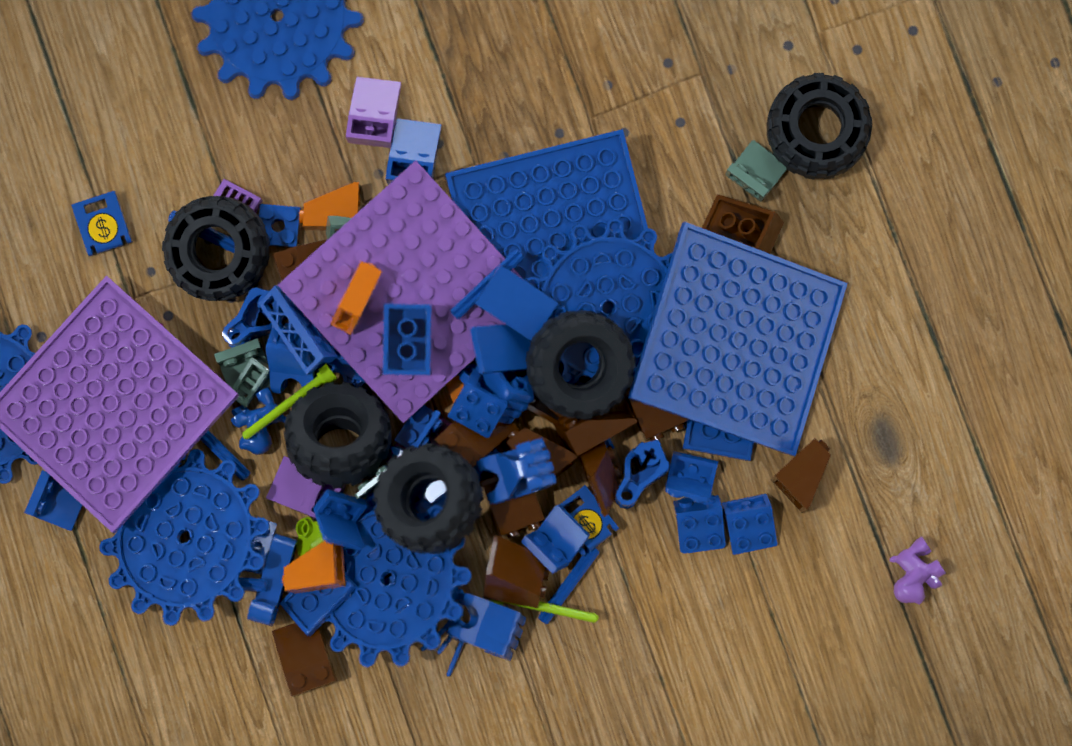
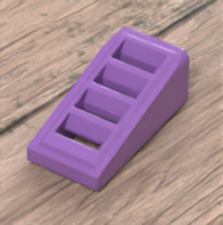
(256, 201)

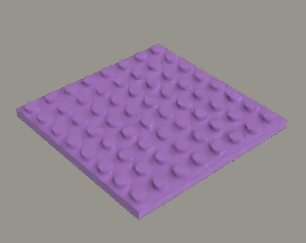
(425, 257)
(111, 404)

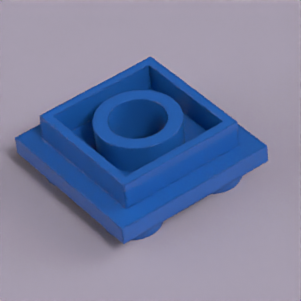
(289, 215)

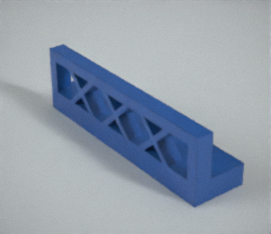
(299, 324)

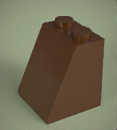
(653, 421)
(559, 456)
(803, 474)
(515, 513)
(514, 574)

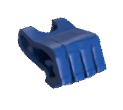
(247, 319)
(283, 363)
(506, 386)
(519, 471)
(637, 483)
(490, 627)

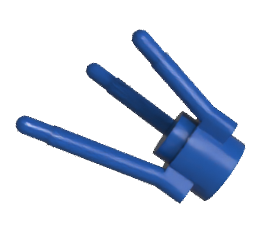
(454, 623)

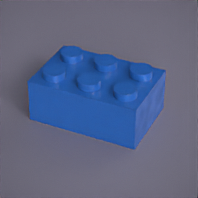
(406, 339)

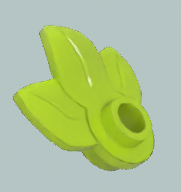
(309, 535)

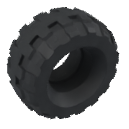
(810, 158)
(250, 245)
(608, 383)
(332, 409)
(403, 482)

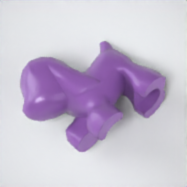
(910, 587)

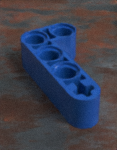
(266, 604)

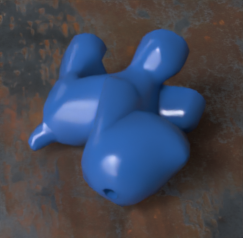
(261, 441)

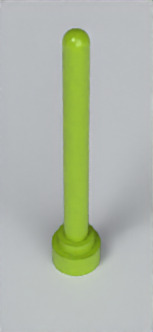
(324, 376)
(560, 610)

